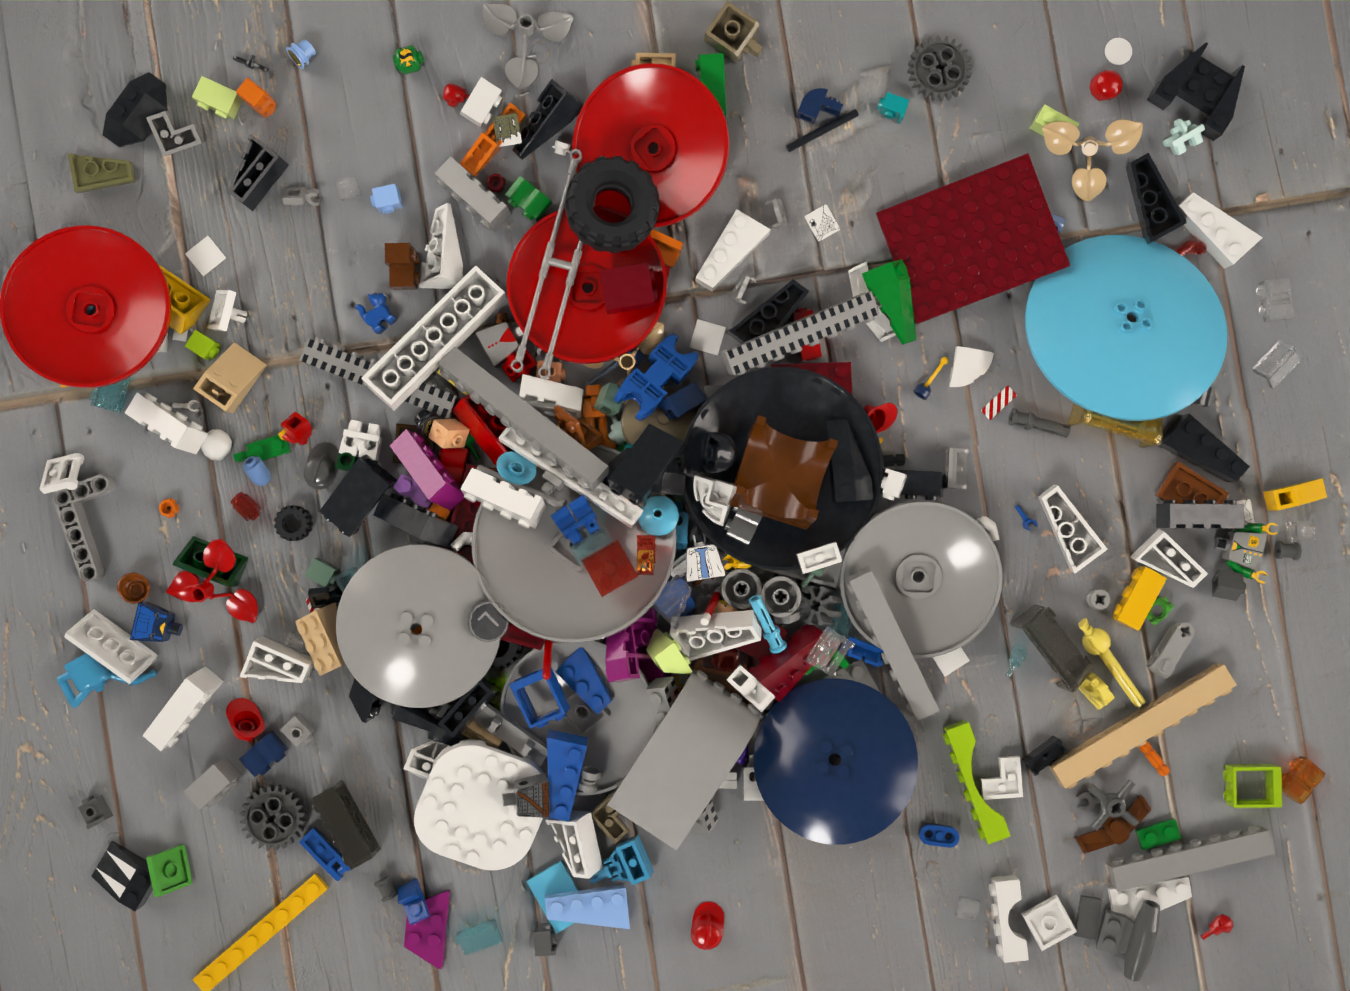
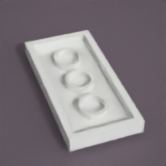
(111, 646)

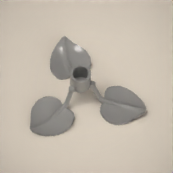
(501, 18)

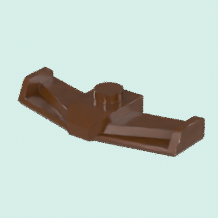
(1114, 829)

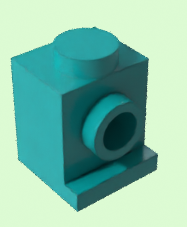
(893, 106)

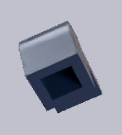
(816, 101)

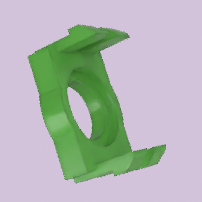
(1166, 608)

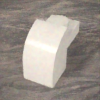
(750, 688)

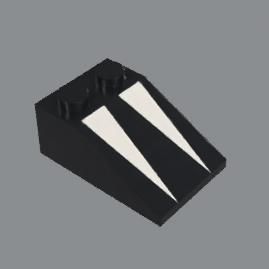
(124, 876)

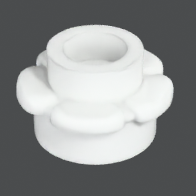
(561, 148)

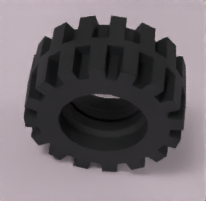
(283, 531)

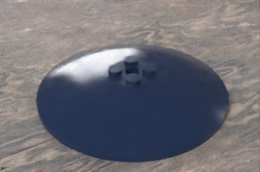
(842, 800)

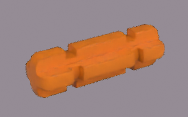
(1154, 759)

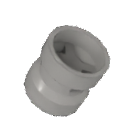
(589, 779)

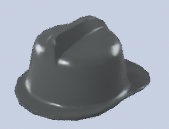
(320, 466)

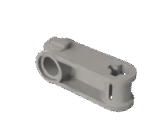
(1170, 649)

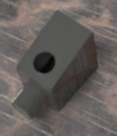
(529, 797)

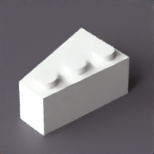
(546, 394)

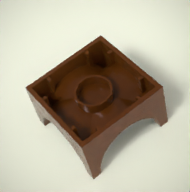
(781, 475)

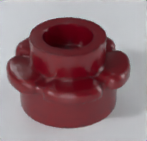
(496, 178)

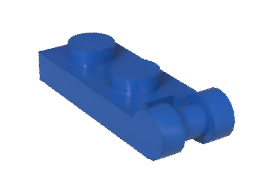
(324, 853)

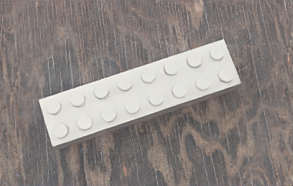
(434, 337)

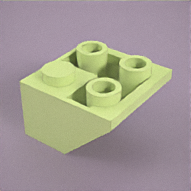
(667, 655)

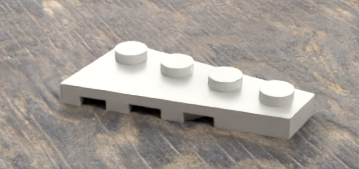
(1164, 893)

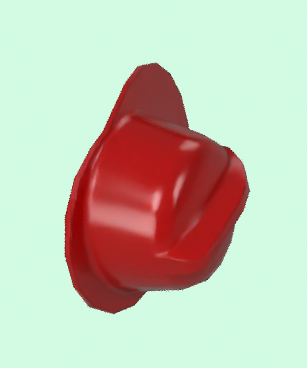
(882, 415)
(244, 719)
(707, 925)

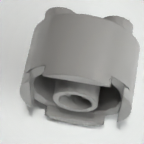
(729, 585)
(786, 586)

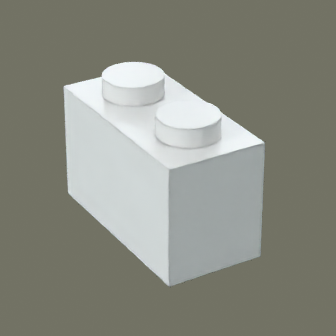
(481, 102)

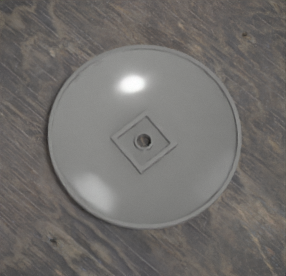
(613, 735)

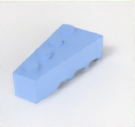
(592, 906)

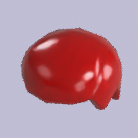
(1106, 85)

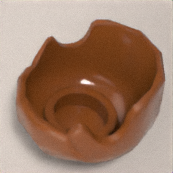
(133, 588)

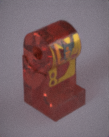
(646, 554)

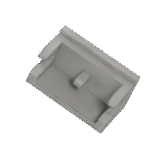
(956, 468)

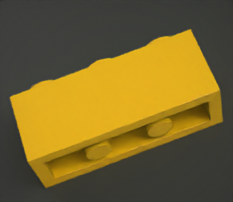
(1138, 597)

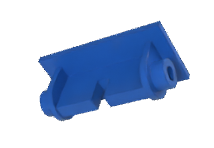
(867, 651)

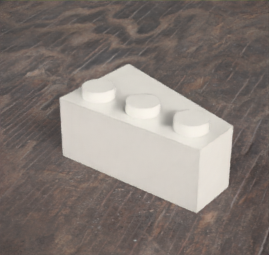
(1169, 558)
(275, 661)
(578, 843)

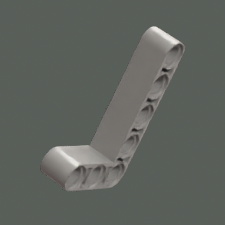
(80, 523)

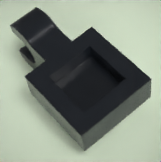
(323, 596)

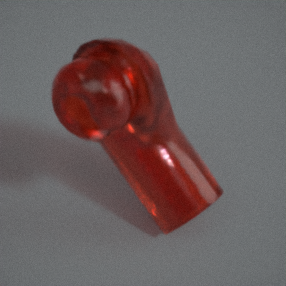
(1191, 247)

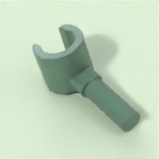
(818, 572)

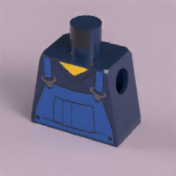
(154, 623)

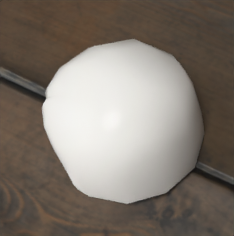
(216, 445)

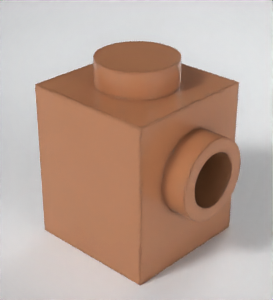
(558, 373)

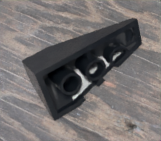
(553, 113)

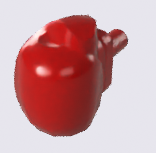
(454, 94)
(1220, 924)

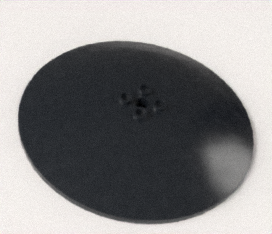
(798, 407)

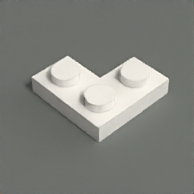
(1008, 784)

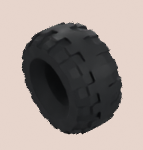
(618, 176)

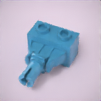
(627, 863)

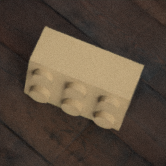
(320, 638)

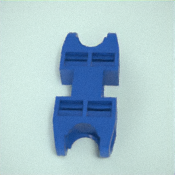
(647, 387)

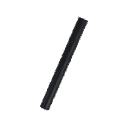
(822, 130)

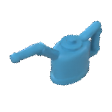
(90, 676)

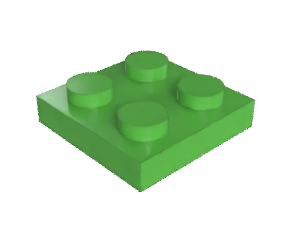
(169, 870)

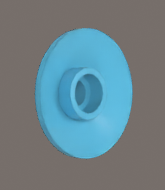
(516, 468)
(659, 525)

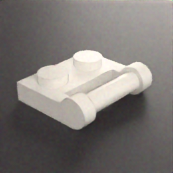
(56, 470)

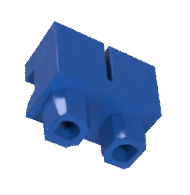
(585, 519)

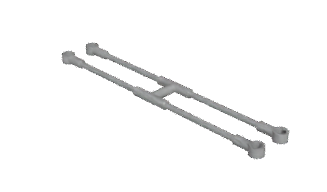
(547, 261)

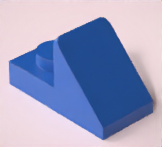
(413, 900)

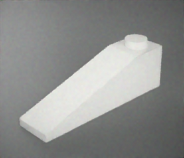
(443, 261)

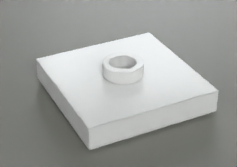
(1049, 922)

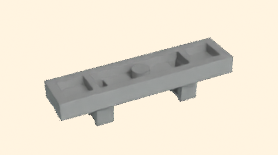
(513, 734)

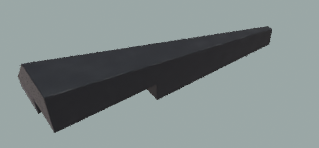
(421, 719)

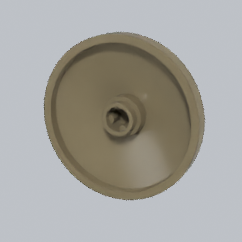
(634, 428)

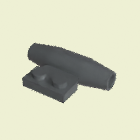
(1135, 938)

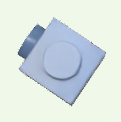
(386, 198)

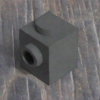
(1228, 585)

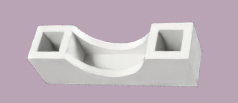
(1006, 893)

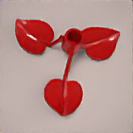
(220, 557)

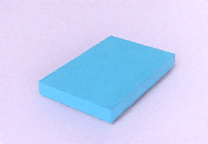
(550, 881)

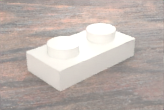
(819, 557)

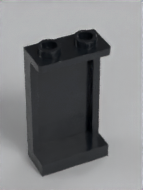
(645, 464)
(357, 495)

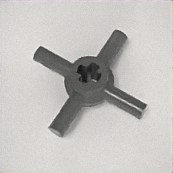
(1115, 811)

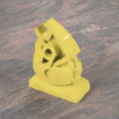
(1096, 691)

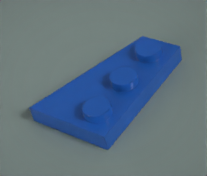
(584, 679)

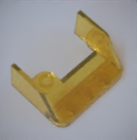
(1147, 431)

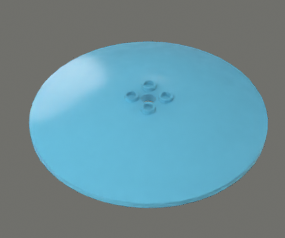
(1121, 366)

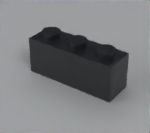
(468, 708)

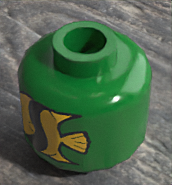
(408, 59)

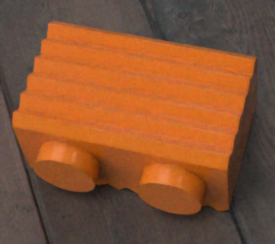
(256, 98)

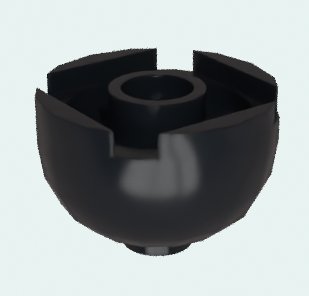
(718, 452)

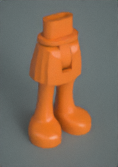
(591, 414)

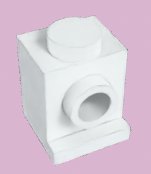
(893, 484)

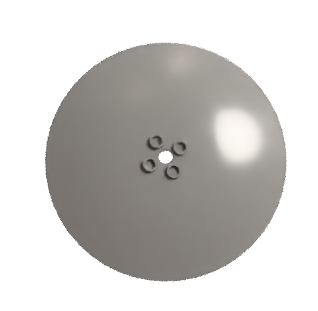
(542, 581)

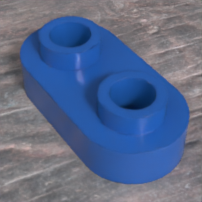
(937, 835)

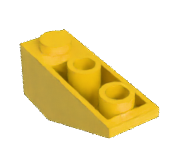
(1295, 495)

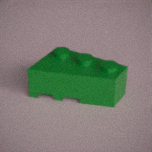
(712, 75)

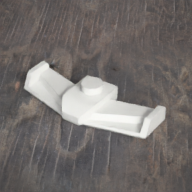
(881, 324)

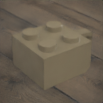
(733, 33)

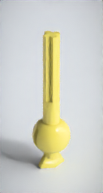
(1097, 642)

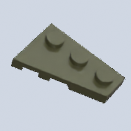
(99, 173)

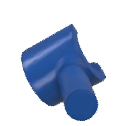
(1026, 520)

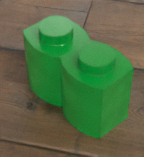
(528, 198)

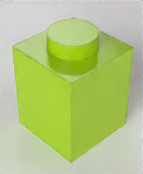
(203, 345)

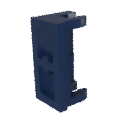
(682, 401)

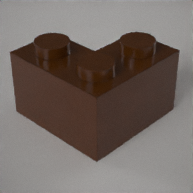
(402, 266)

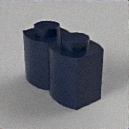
(263, 754)

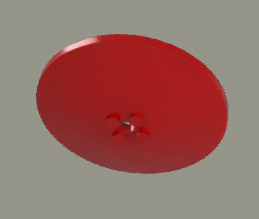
(664, 108)
(48, 301)
(586, 329)

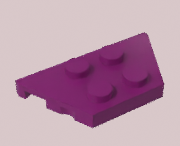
(429, 935)

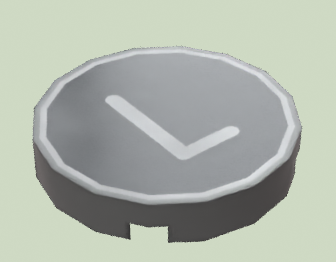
(486, 622)

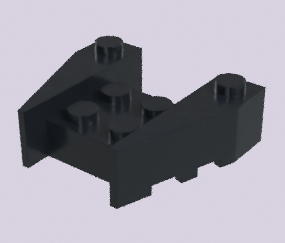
(1203, 87)

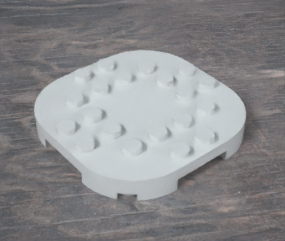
(464, 811)

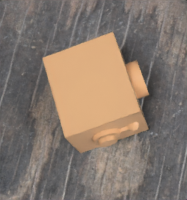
(448, 433)

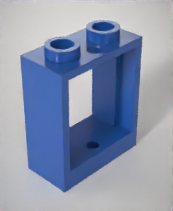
(526, 706)

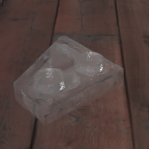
(673, 600)

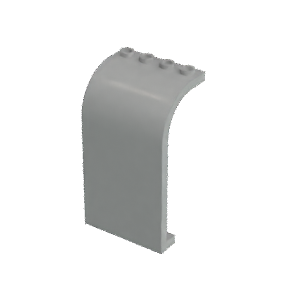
(686, 759)

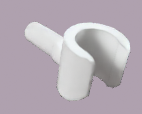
(186, 405)

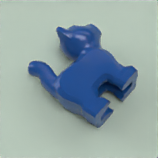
(378, 314)

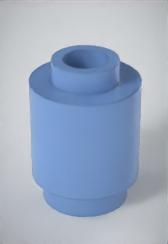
(256, 470)

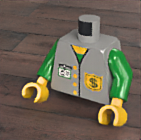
(1245, 549)

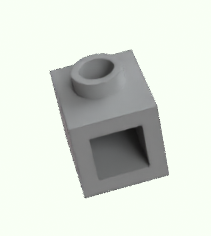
(298, 730)

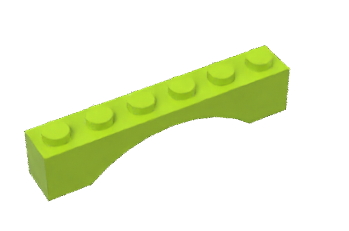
(962, 742)

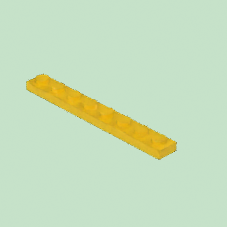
(261, 933)

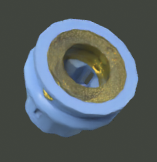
(301, 53)

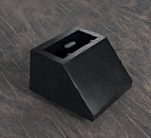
(365, 702)

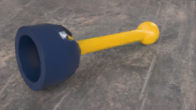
(923, 389)

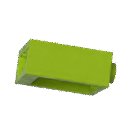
(1273, 786)

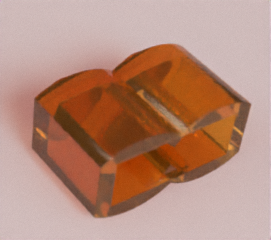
(1301, 779)

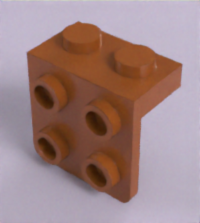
(578, 429)

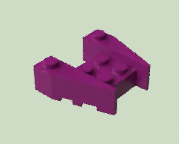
(629, 647)

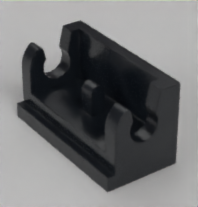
(1044, 755)

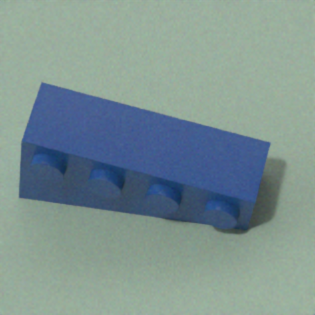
(565, 764)

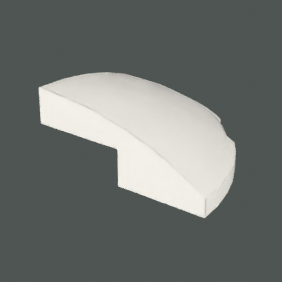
(968, 365)
(714, 497)

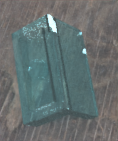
(478, 937)

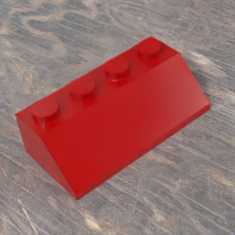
(482, 427)

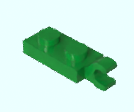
(265, 449)

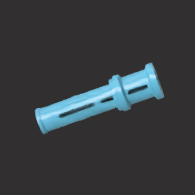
(771, 631)

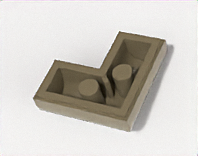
(608, 820)

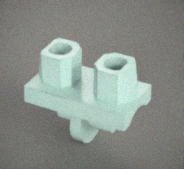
(1180, 133)

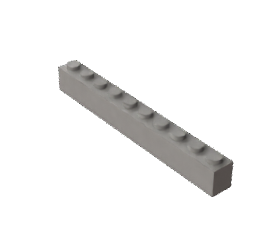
(524, 419)

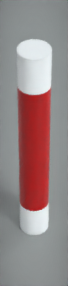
(711, 606)

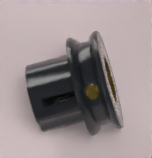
(424, 422)

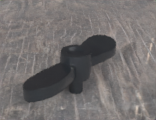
(250, 63)

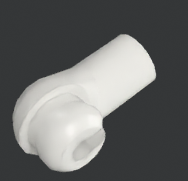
(990, 526)
(464, 539)

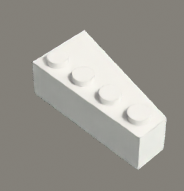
(733, 246)
(169, 425)
(182, 708)

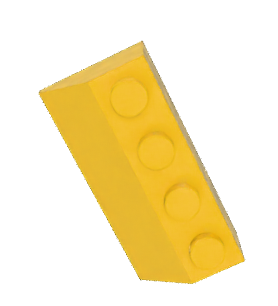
(186, 303)

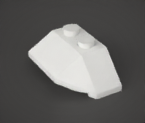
(422, 758)

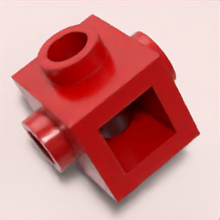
(528, 362)

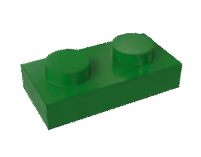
(1158, 834)

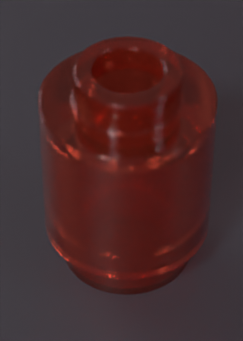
(246, 506)

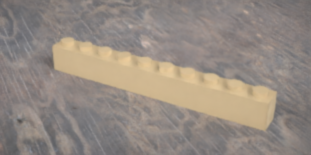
(1142, 725)

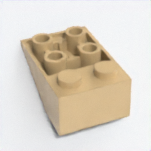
(230, 378)

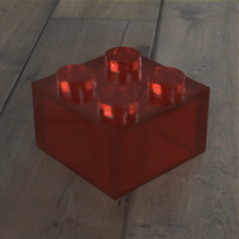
(609, 568)

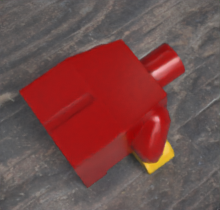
(296, 429)

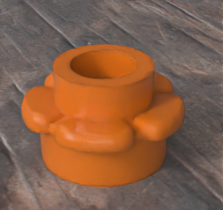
(163, 508)

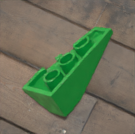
(893, 290)

